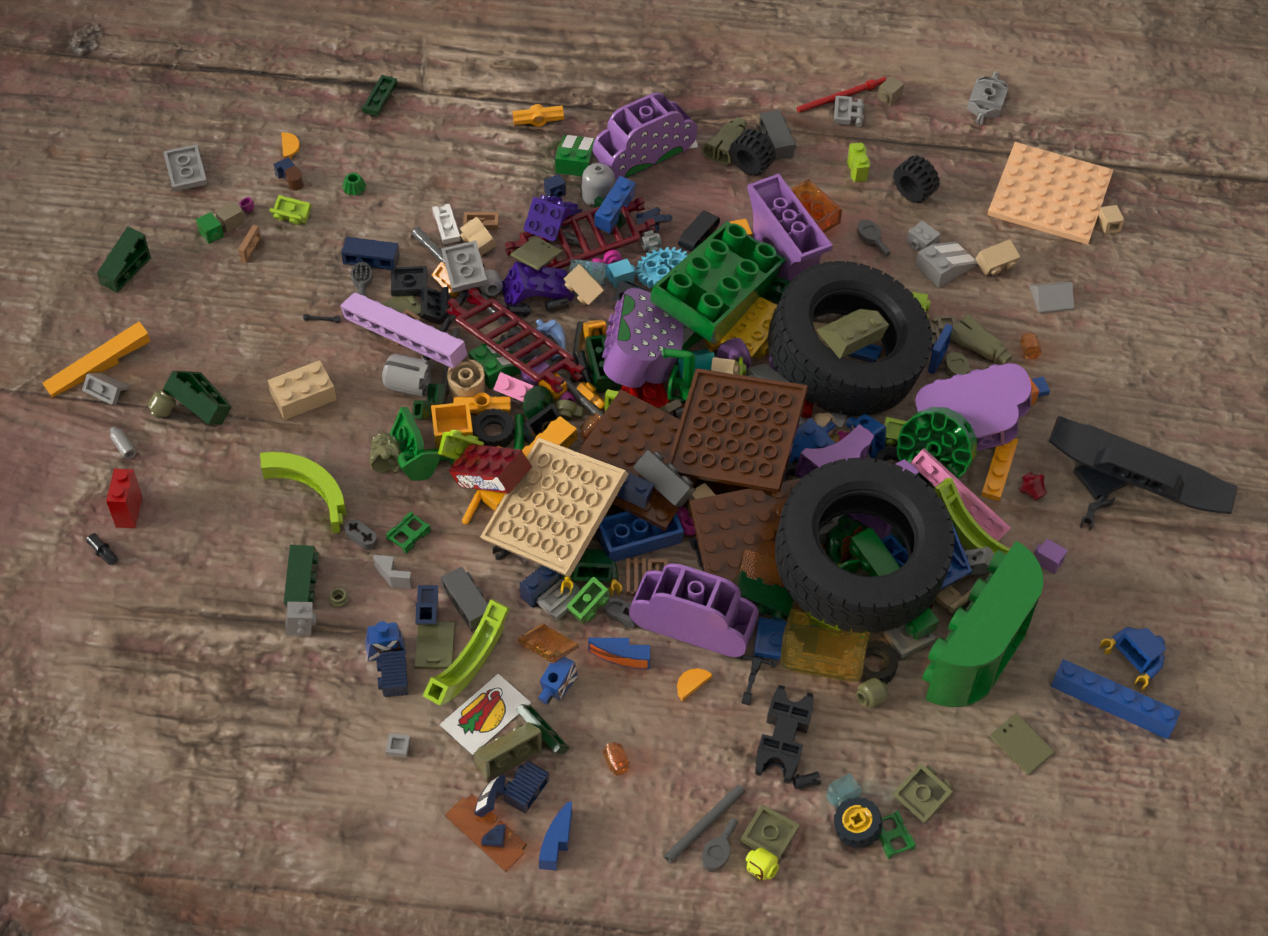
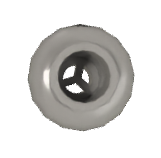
(494, 283)

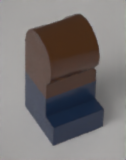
(289, 171)

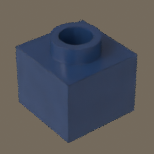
(555, 186)

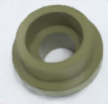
(338, 593)

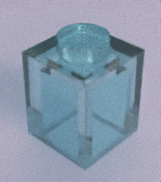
(843, 789)

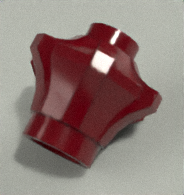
(1033, 485)

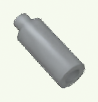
(122, 443)

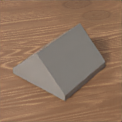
(1053, 296)

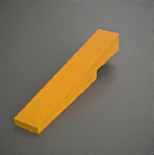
(99, 359)

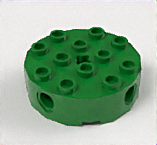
(942, 428)

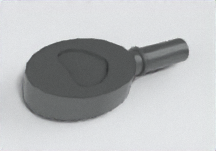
(871, 234)
(361, 276)
(718, 849)

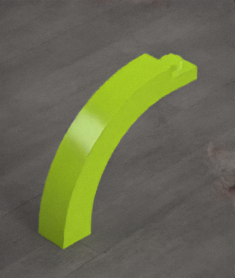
(310, 473)
(967, 529)
(462, 671)

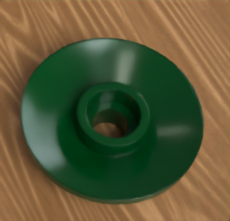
(535, 398)

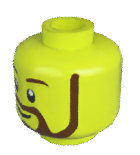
(762, 864)

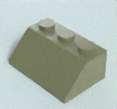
(853, 331)
(508, 751)

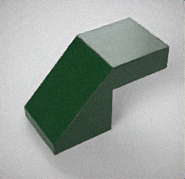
(435, 396)

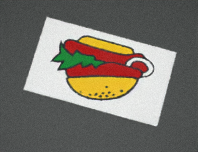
(484, 714)

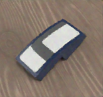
(488, 795)

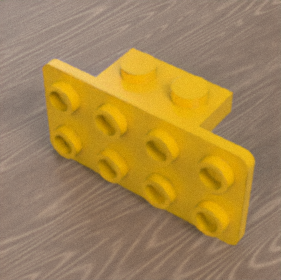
(754, 328)

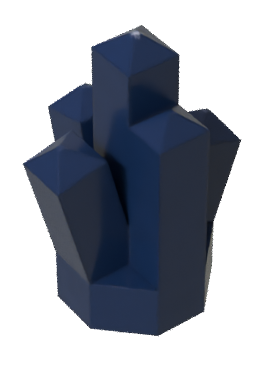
(653, 213)

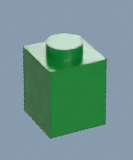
(209, 227)

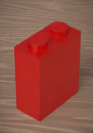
(124, 498)

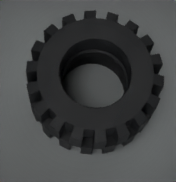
(753, 152)
(916, 179)

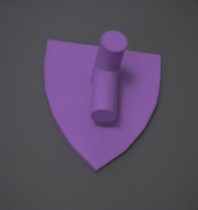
(734, 349)

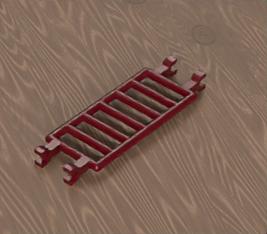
(636, 230)
(547, 375)

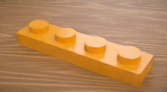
(999, 470)

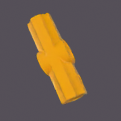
(538, 115)
(483, 402)

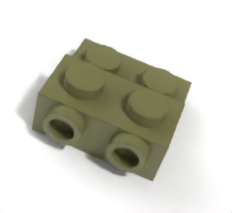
(924, 792)

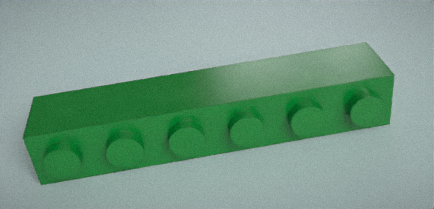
(878, 561)

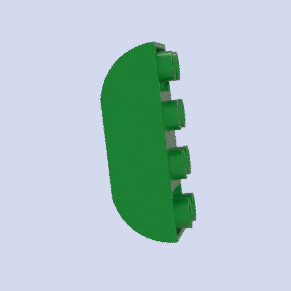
(718, 282)
(987, 631)

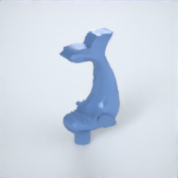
(554, 330)

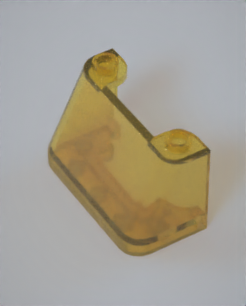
(822, 650)

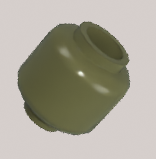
(161, 403)
(872, 692)

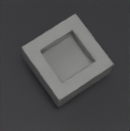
(398, 745)

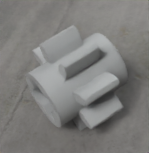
(650, 241)

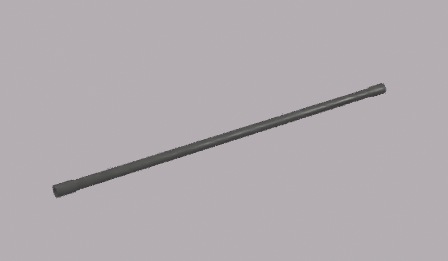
(424, 239)

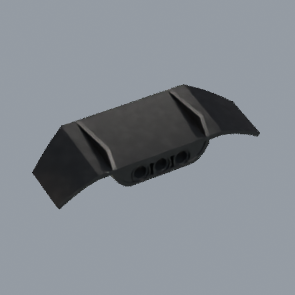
(1143, 467)

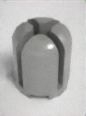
(407, 374)

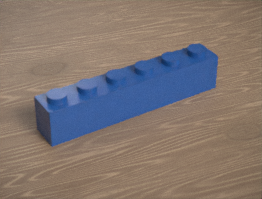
(1115, 699)

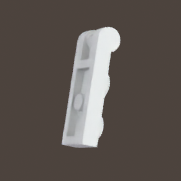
(446, 224)

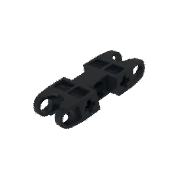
(780, 748)

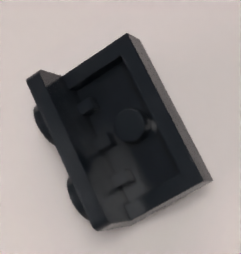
(434, 304)

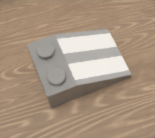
(944, 262)

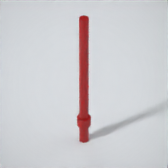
(869, 85)

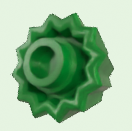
(353, 184)

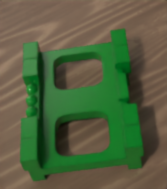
(413, 535)
(901, 831)

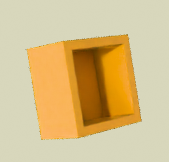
(449, 417)

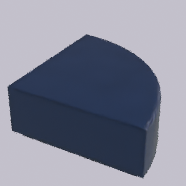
(495, 837)

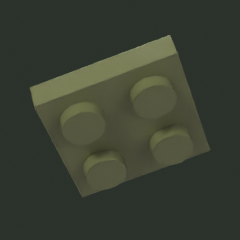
(770, 831)

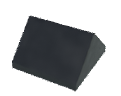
(539, 422)

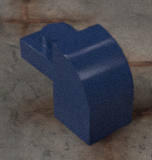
(427, 605)

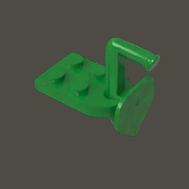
(681, 384)
(414, 460)

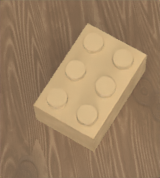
(302, 390)

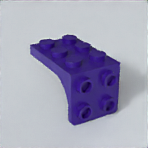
(547, 216)
(527, 282)

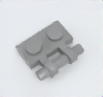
(843, 112)

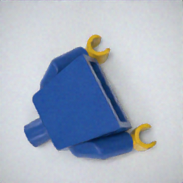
(1141, 649)

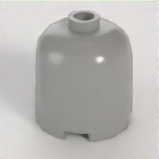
(596, 182)

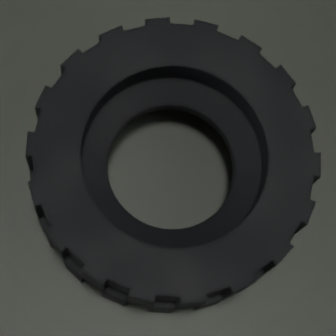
(494, 417)
(888, 655)

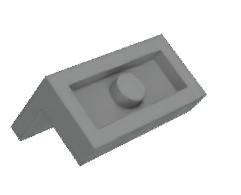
(103, 387)

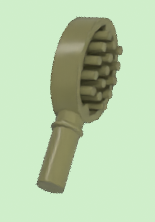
(956, 364)

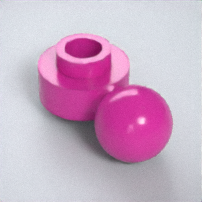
(610, 257)
(686, 521)

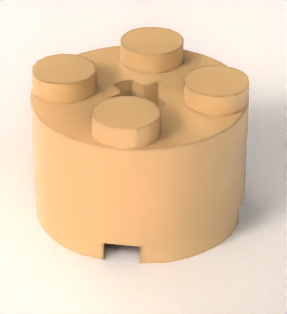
(466, 379)

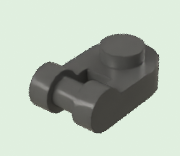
(615, 610)

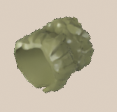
(384, 453)

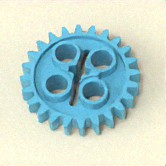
(658, 264)

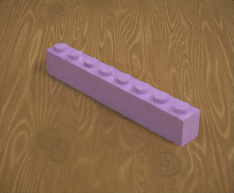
(404, 330)

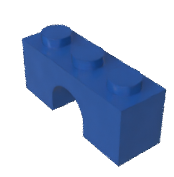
(619, 196)

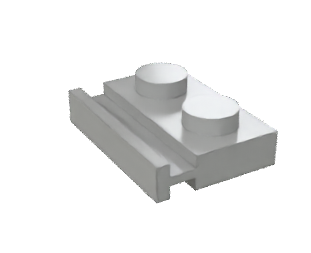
(555, 602)

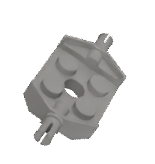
(987, 105)

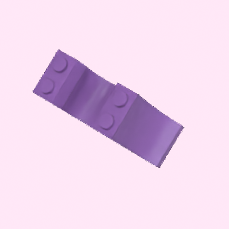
(786, 225)
(854, 445)

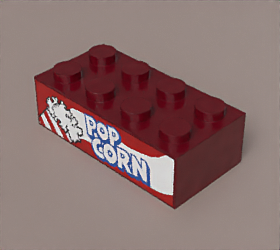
(490, 468)

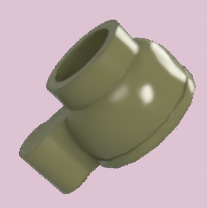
(568, 409)

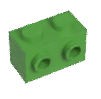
(588, 600)

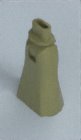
(719, 146)
(976, 338)

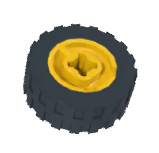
(858, 822)

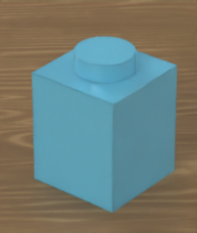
(621, 271)

